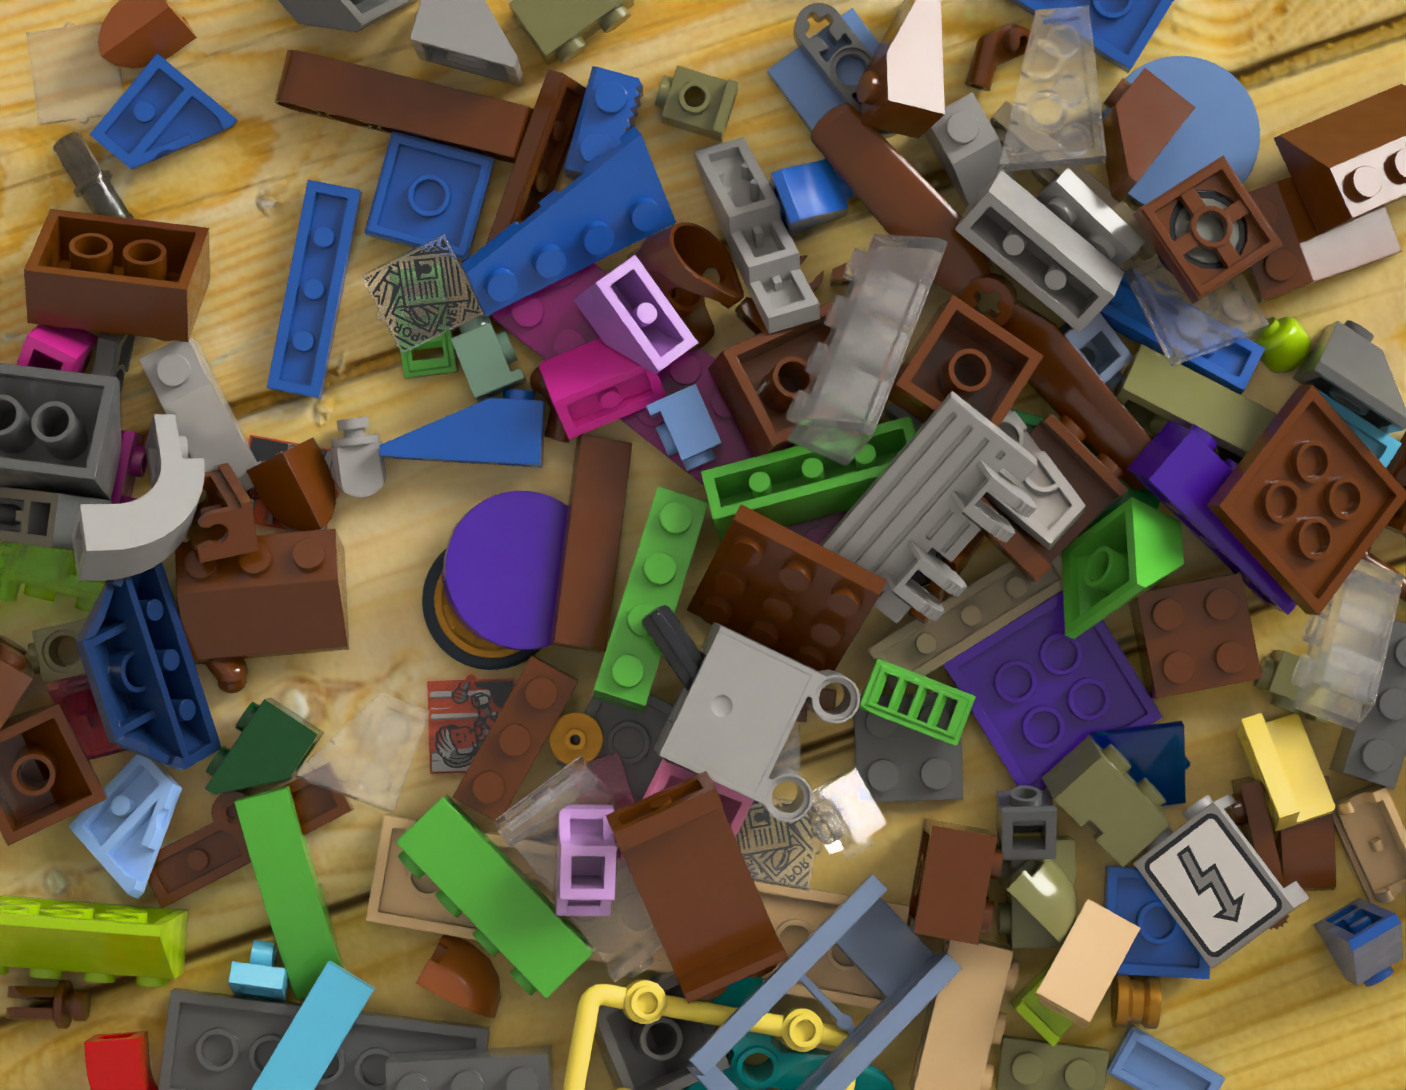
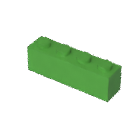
(799, 483)
(653, 581)
(495, 896)

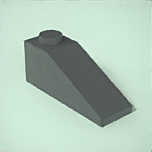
(40, 517)

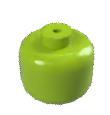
(1284, 344)

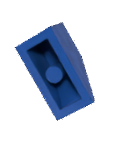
(810, 195)

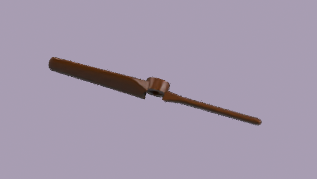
(913, 207)

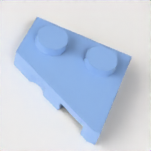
(130, 823)

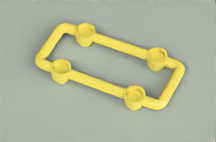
(646, 1003)

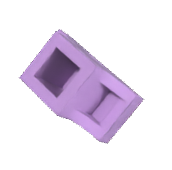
(585, 861)

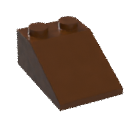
(1305, 254)

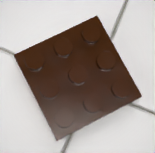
(1308, 499)
(785, 591)

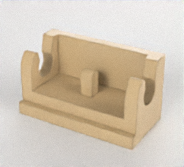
(1373, 841)
(1086, 963)

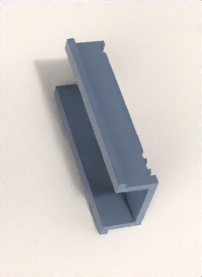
(887, 956)

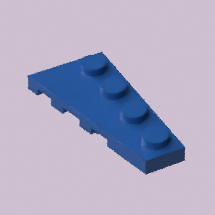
(590, 219)

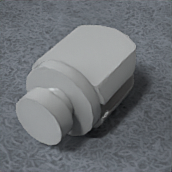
(357, 459)

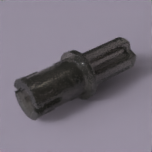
(89, 177)

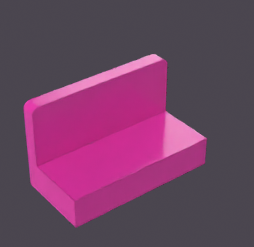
(597, 386)

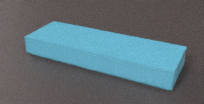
(316, 1031)

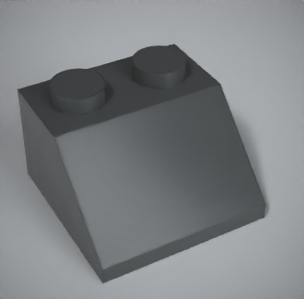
(652, 1053)

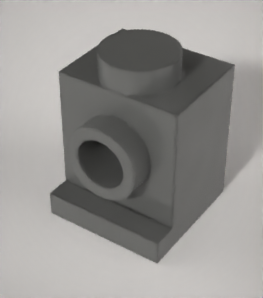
(1026, 811)

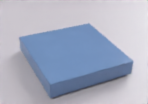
(804, 85)

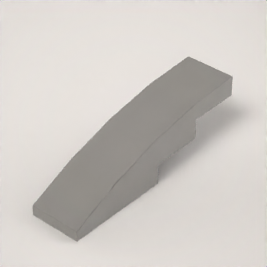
(757, 235)

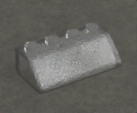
(864, 344)

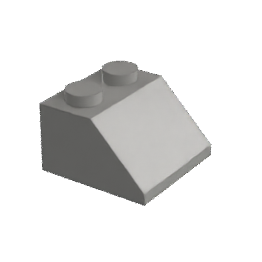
(465, 38)

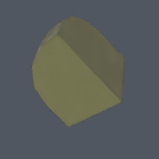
(1045, 894)

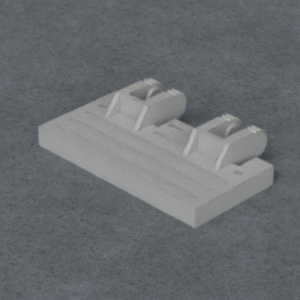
(933, 501)

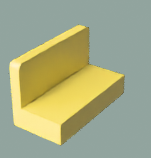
(1288, 769)

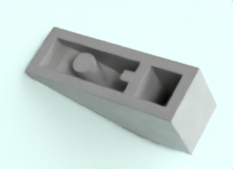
(201, 409)

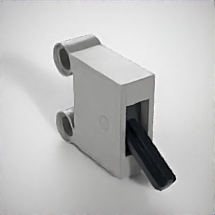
(740, 709)

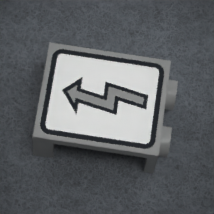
(1216, 881)

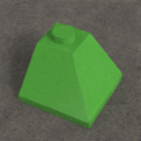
(1117, 563)

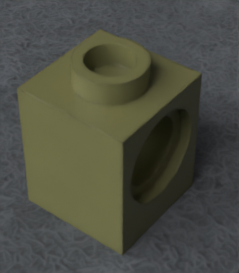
(44, 652)

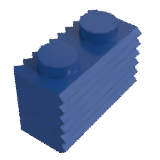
(604, 117)

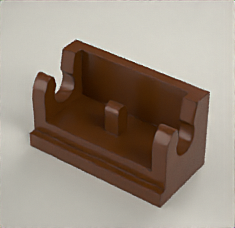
(224, 519)

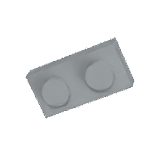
(1090, 217)

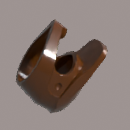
(677, 264)

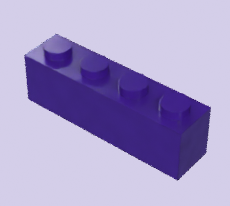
(1184, 478)

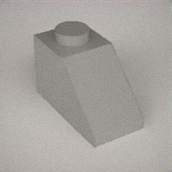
(966, 147)

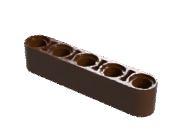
(402, 105)

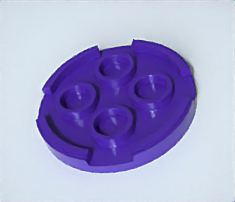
(506, 568)

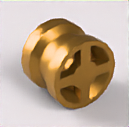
(1135, 1001)

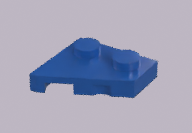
(159, 116)

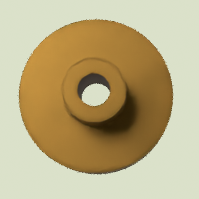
(576, 724)

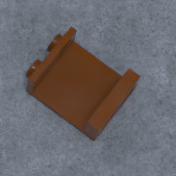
(1092, 479)

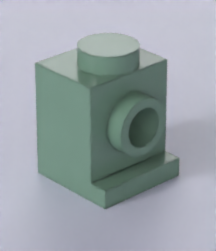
(486, 358)

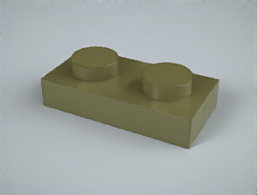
(1040, 1066)

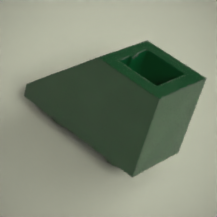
(267, 751)

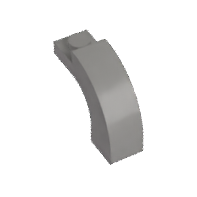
(141, 533)

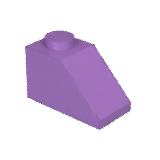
(635, 317)

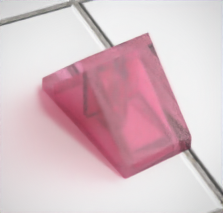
(83, 715)

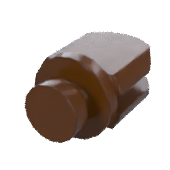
(66, 1004)

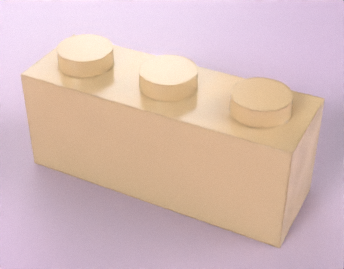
(965, 1019)

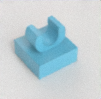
(261, 976)

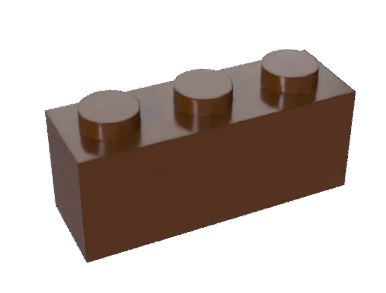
(515, 738)

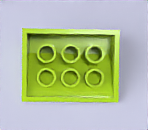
(92, 940)

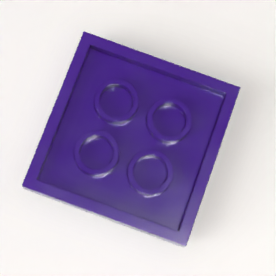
(1048, 691)

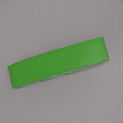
(289, 886)

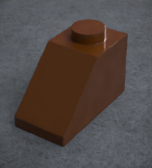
(1139, 128)

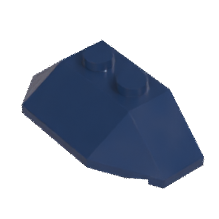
(146, 672)

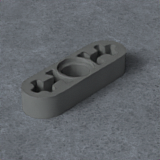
(816, 47)

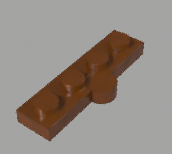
(222, 846)

